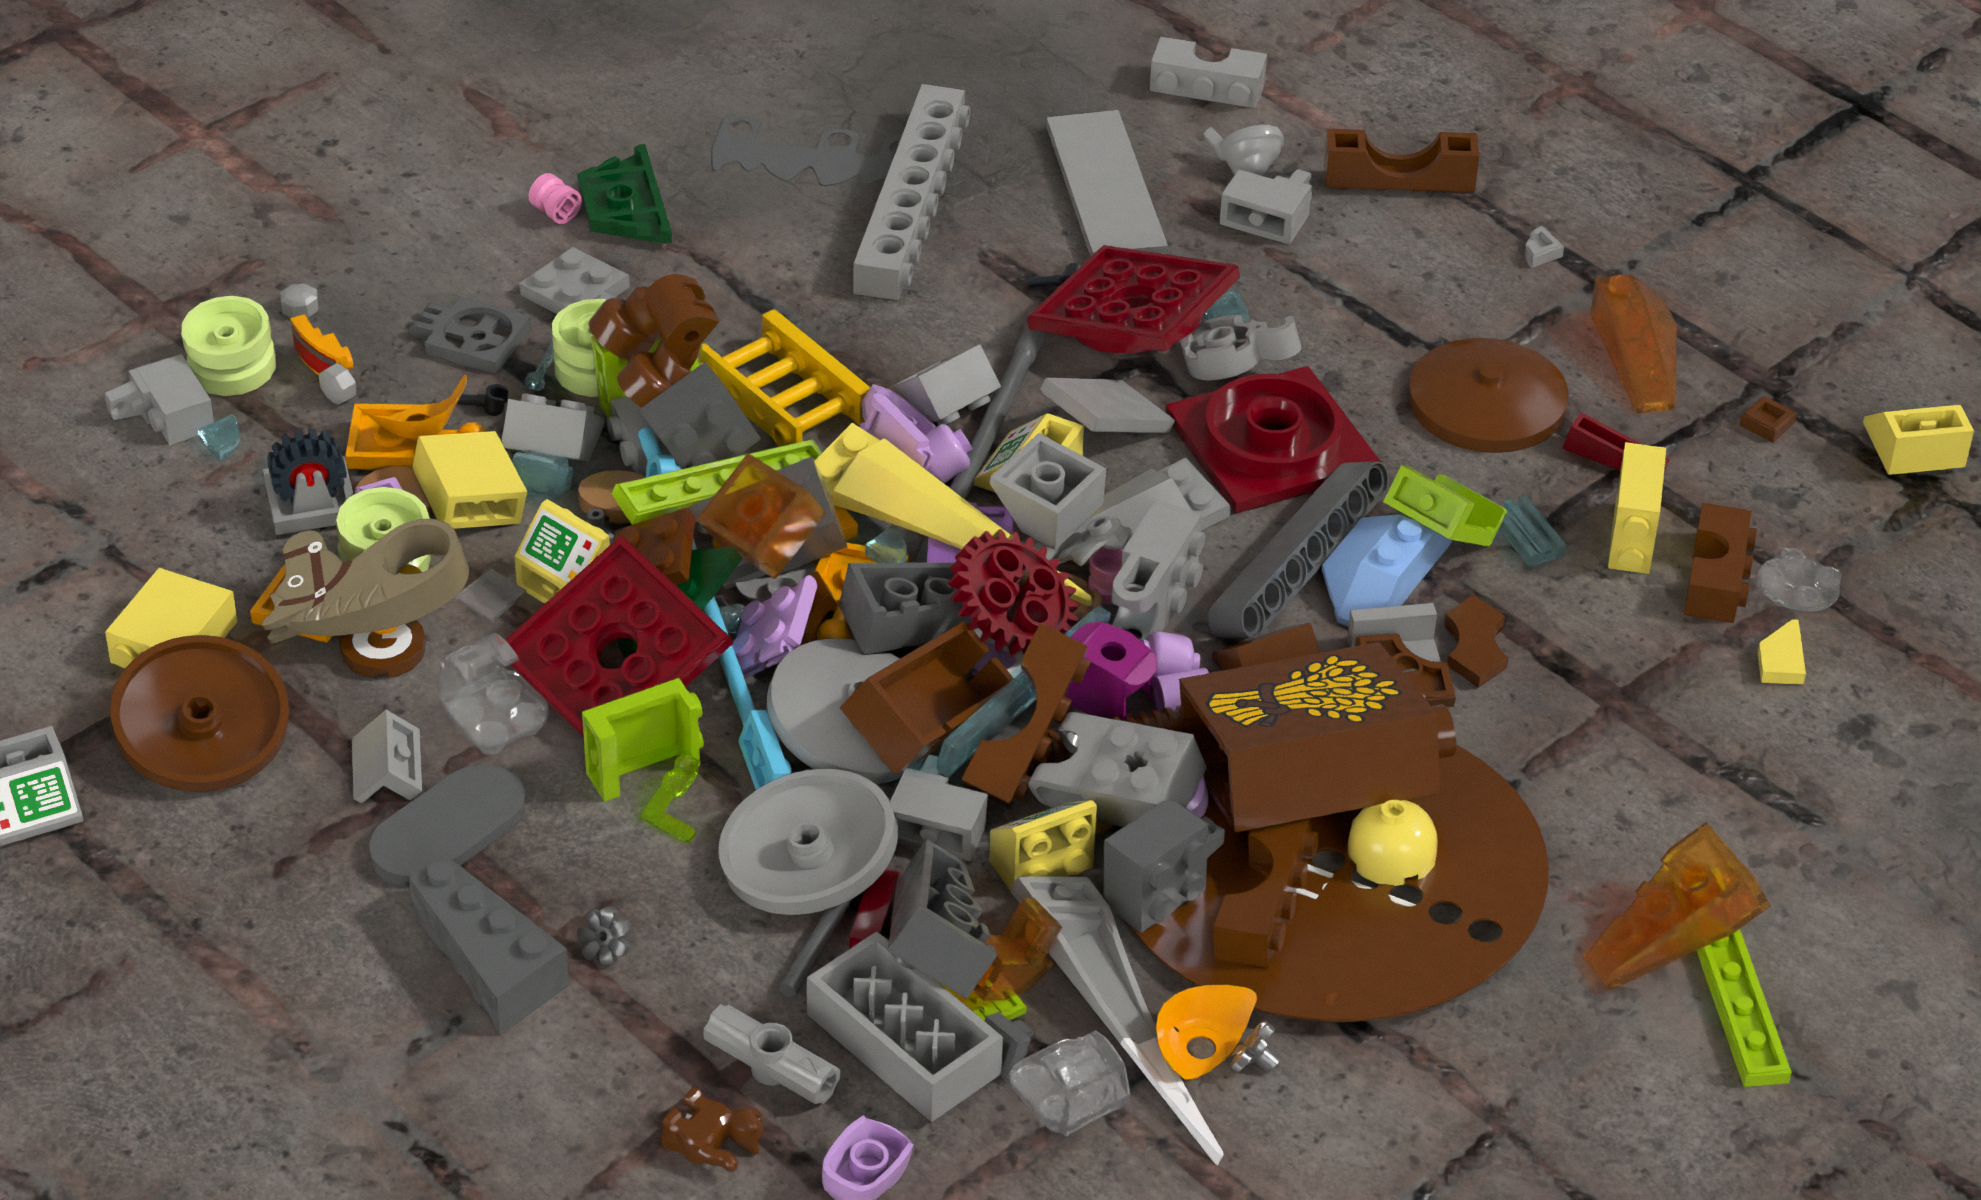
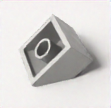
(950, 385)
(1049, 489)

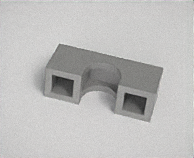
(1230, 81)

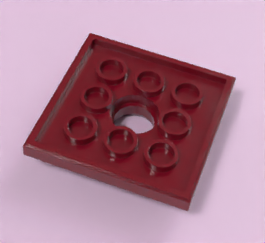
(1133, 300)
(1265, 465)
(605, 602)

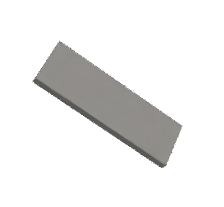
(1105, 182)

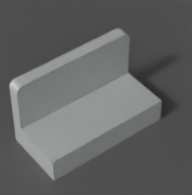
(1412, 622)
(388, 756)

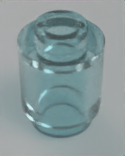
(543, 472)

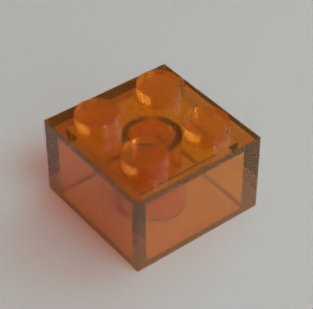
(761, 515)

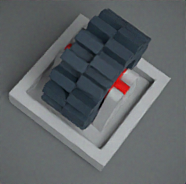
(306, 482)

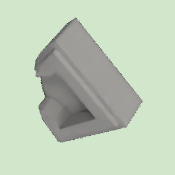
(1542, 248)

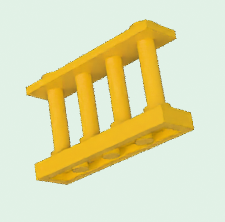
(796, 355)

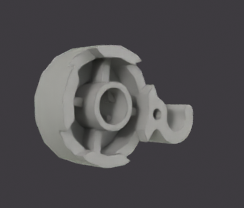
(1234, 347)

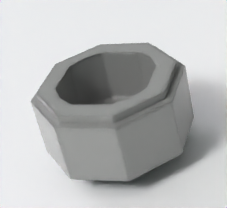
(299, 300)
(337, 384)

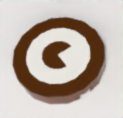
(384, 653)

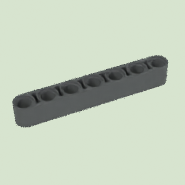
(1298, 550)

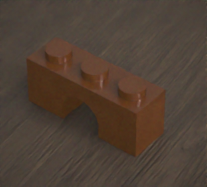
(1720, 563)

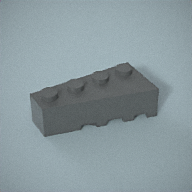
(899, 604)
(938, 922)
(489, 942)

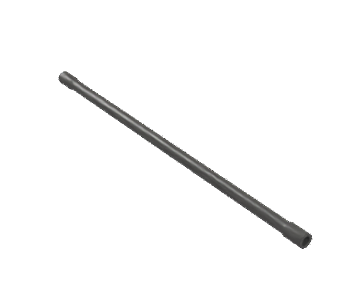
(1022, 358)

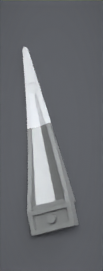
(1098, 967)

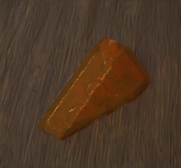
(1638, 339)
(1685, 906)

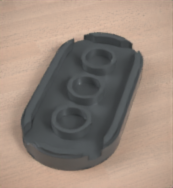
(450, 818)

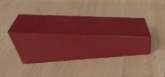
(1598, 442)
(875, 908)

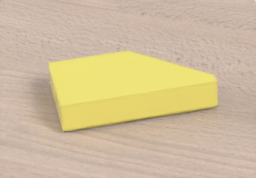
(1782, 656)

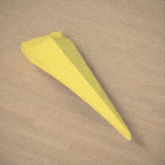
(890, 486)

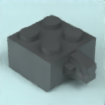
(699, 420)
(1158, 863)

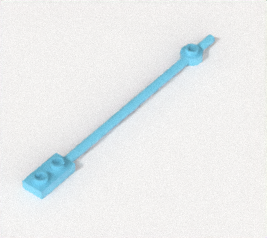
(758, 738)

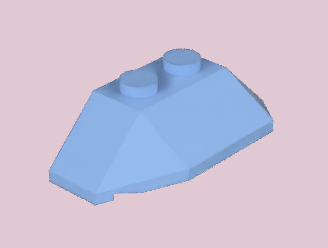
(1380, 563)

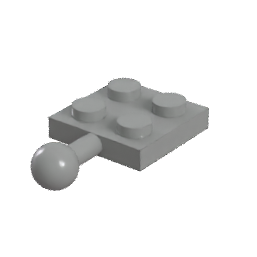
(572, 279)

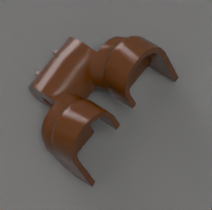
(629, 328)

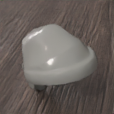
(1248, 148)

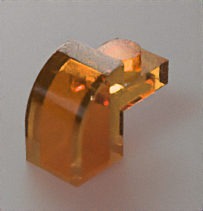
(1020, 952)

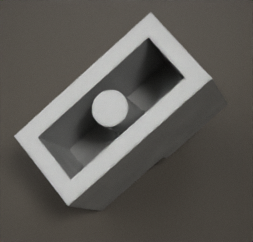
(1267, 205)
(166, 397)
(938, 811)

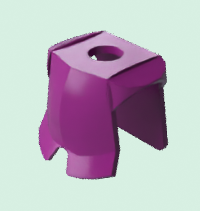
(1116, 671)

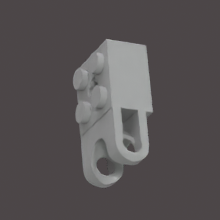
(1158, 568)
(1120, 768)

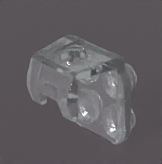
(486, 699)
(1072, 1082)

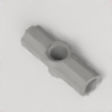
(771, 1054)

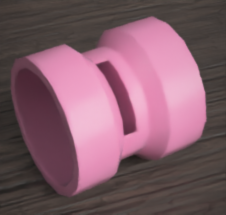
(555, 198)
(1104, 567)

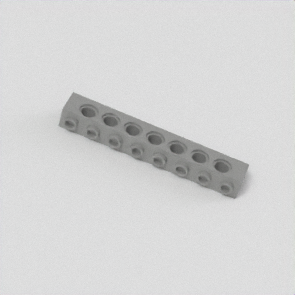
(910, 193)

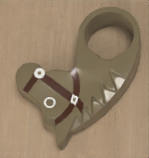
(368, 592)

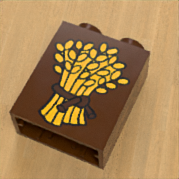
(1315, 735)

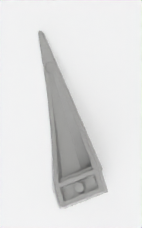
(1175, 484)

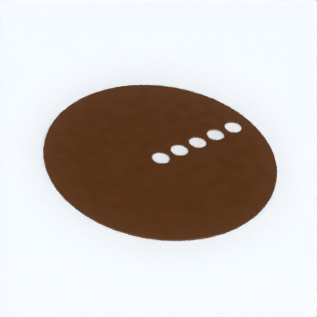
(1359, 941)

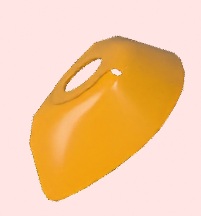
(437, 414)
(1205, 1012)

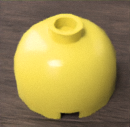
(1393, 842)

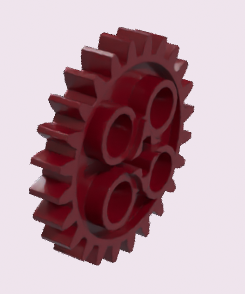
(988, 587)

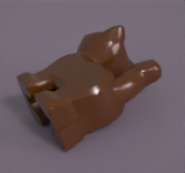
(708, 1127)

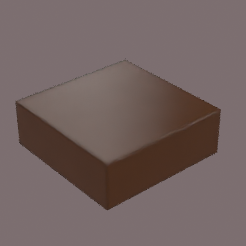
(1768, 419)

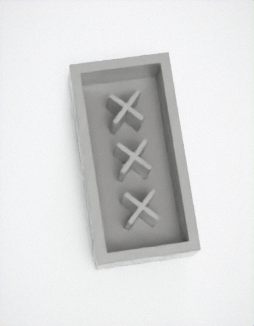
(904, 1027)

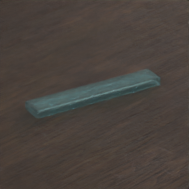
(997, 712)

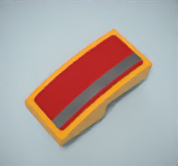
(317, 350)

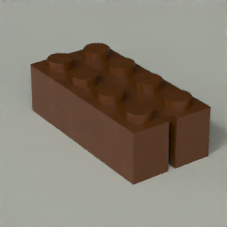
(923, 697)

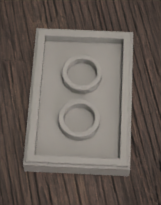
(1107, 405)

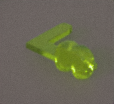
(674, 784)

